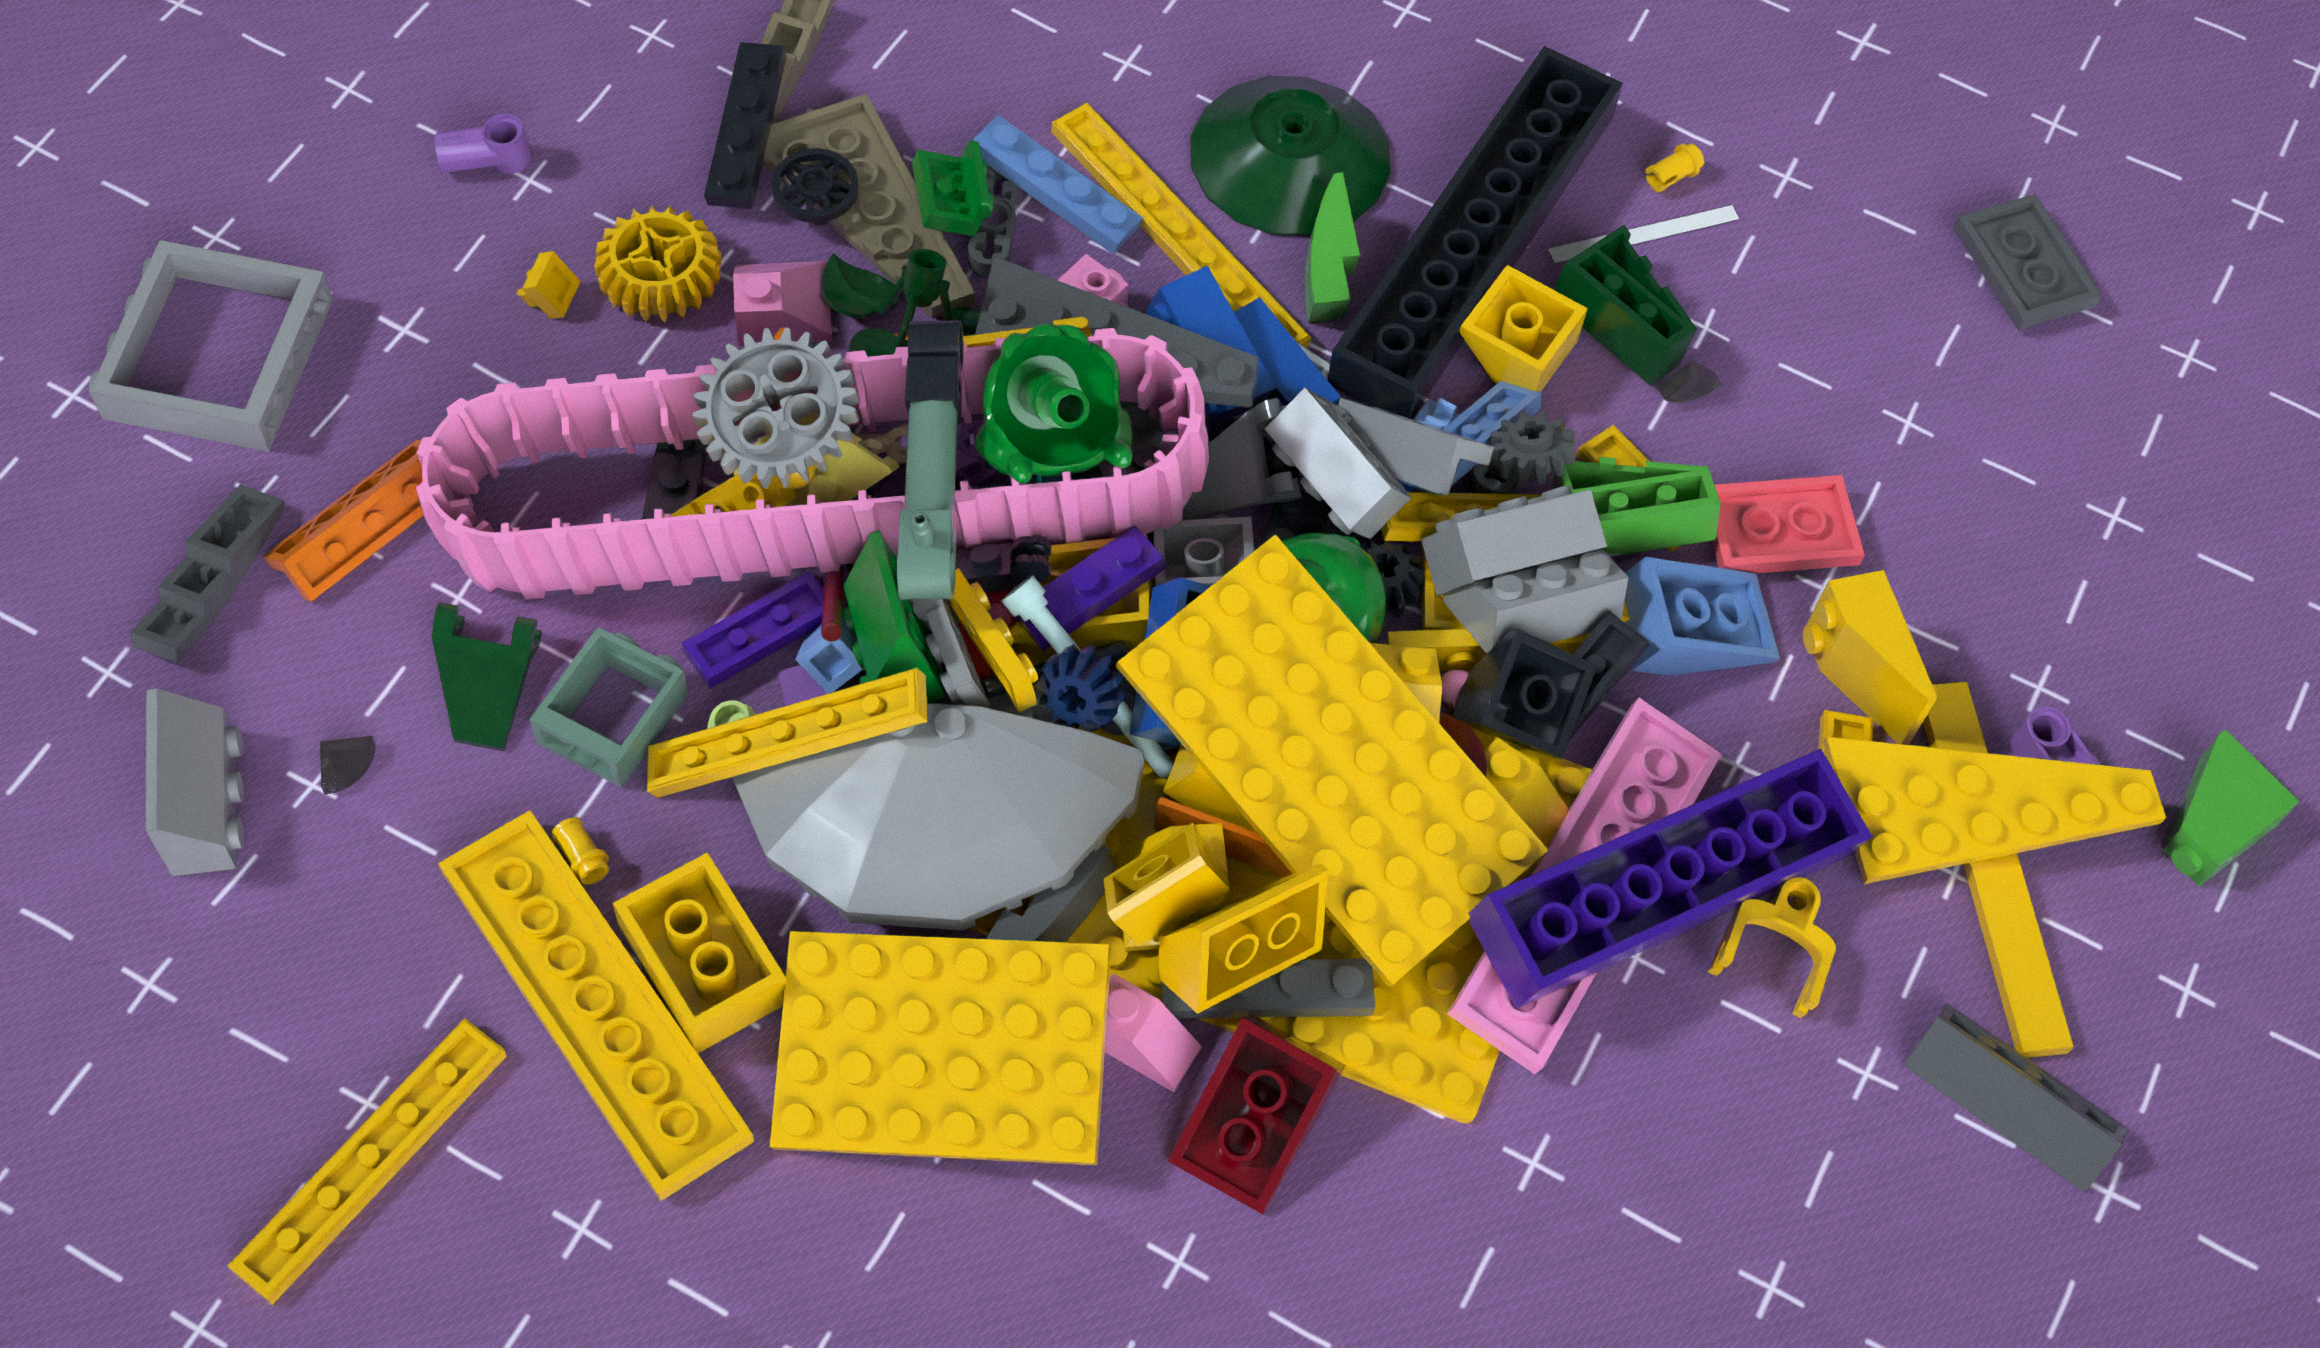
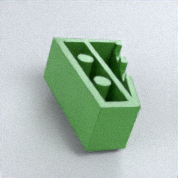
(1648, 504)

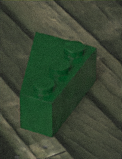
(1627, 306)

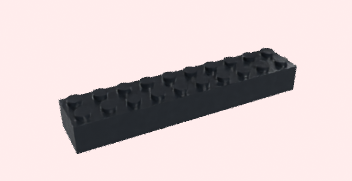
(1472, 233)

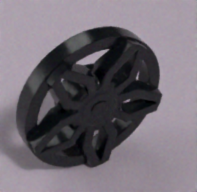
(815, 186)

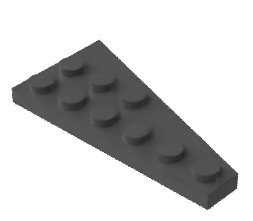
(1025, 299)

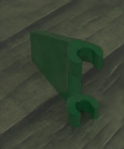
(481, 677)

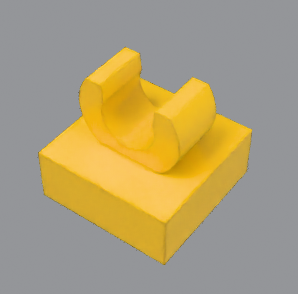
(549, 285)

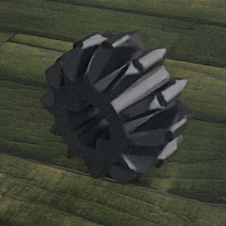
(1399, 574)

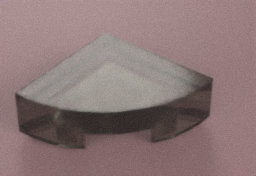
(1689, 383)
(345, 762)

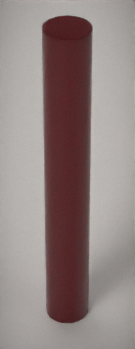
(832, 605)

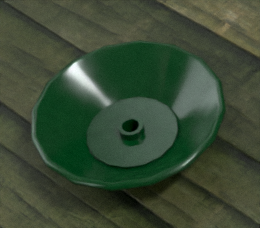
(1274, 147)

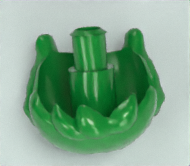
(1053, 406)
(1346, 576)

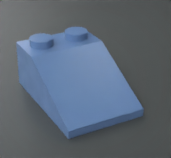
(1697, 617)

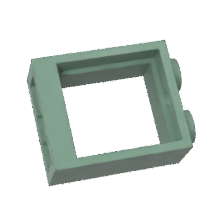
(582, 745)

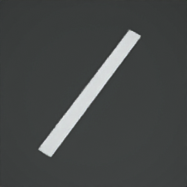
(1653, 231)

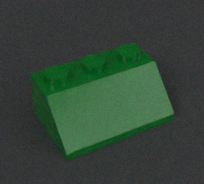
(886, 627)

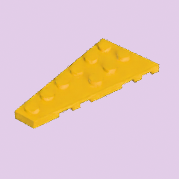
(1968, 807)

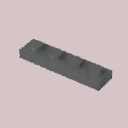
(1300, 990)

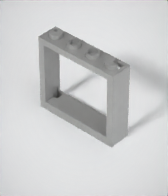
(260, 420)

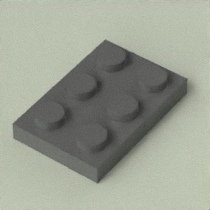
(2027, 261)

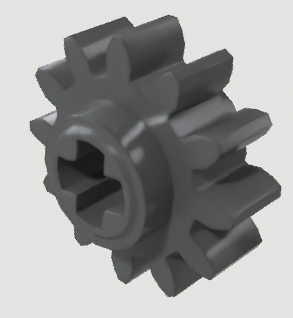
(1532, 448)

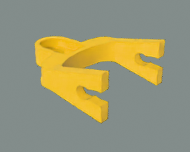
(1791, 922)

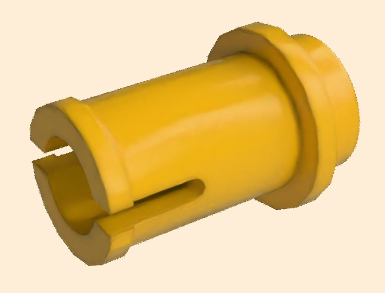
(1682, 163)
(585, 858)

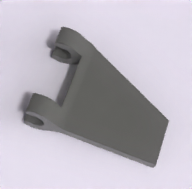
(1239, 470)

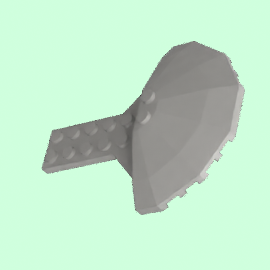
(944, 813)

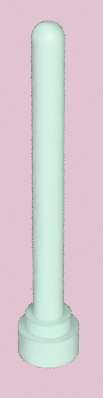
(1030, 604)

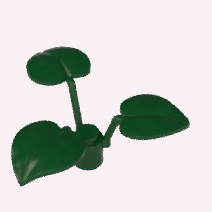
(862, 292)

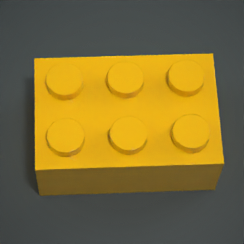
(701, 952)

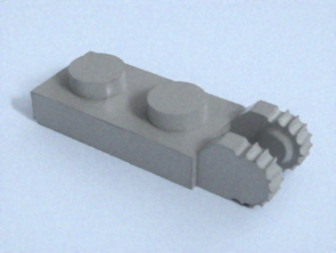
(949, 647)

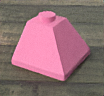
(781, 297)

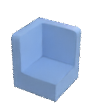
(829, 662)

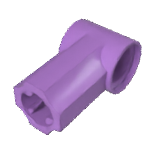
(496, 143)

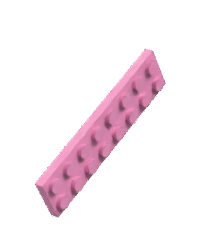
(1640, 777)

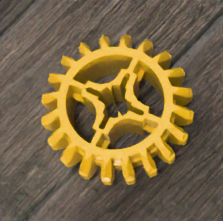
(658, 263)

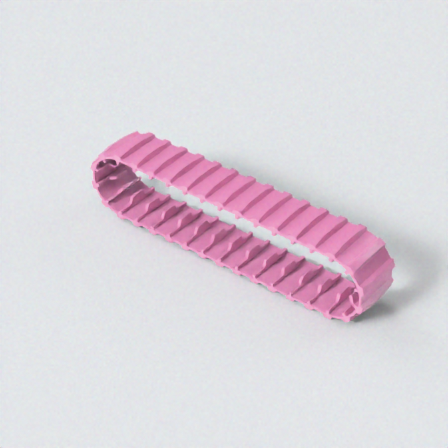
(659, 409)

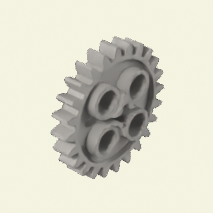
(791, 445)

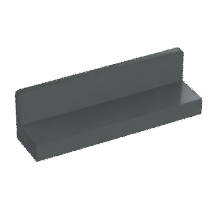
(2016, 1098)

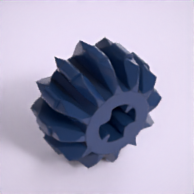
(1081, 688)

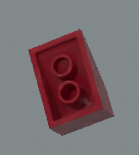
(1256, 1112)

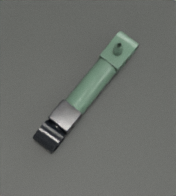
(934, 410)

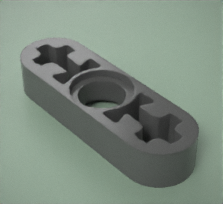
(999, 234)

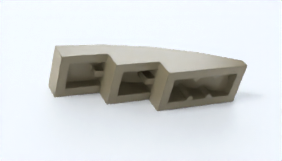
(798, 30)

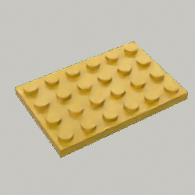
(942, 1047)

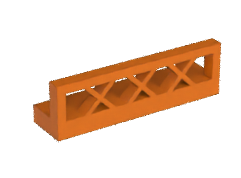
(352, 526)

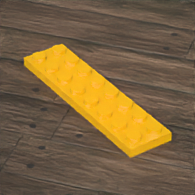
(596, 1005)

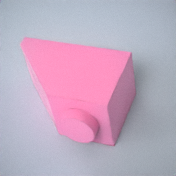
(1147, 1035)

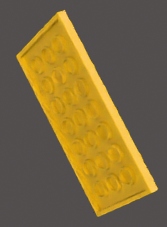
(1331, 758)

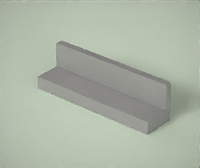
(1414, 449)

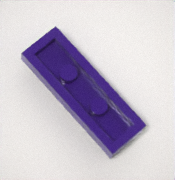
(1098, 582)
(756, 630)

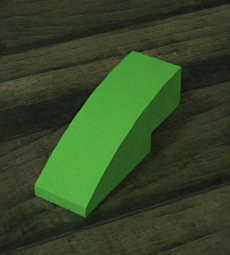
(1331, 255)

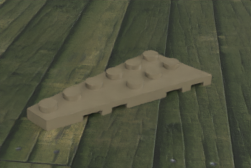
(887, 214)

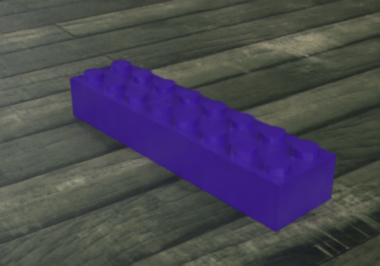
(1666, 877)

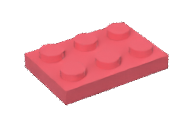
(1786, 525)

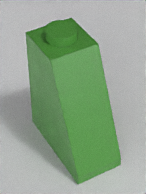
(2225, 810)

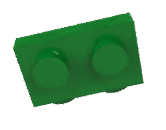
(953, 190)

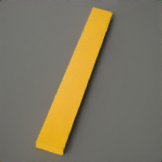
(1163, 213)
(2004, 905)

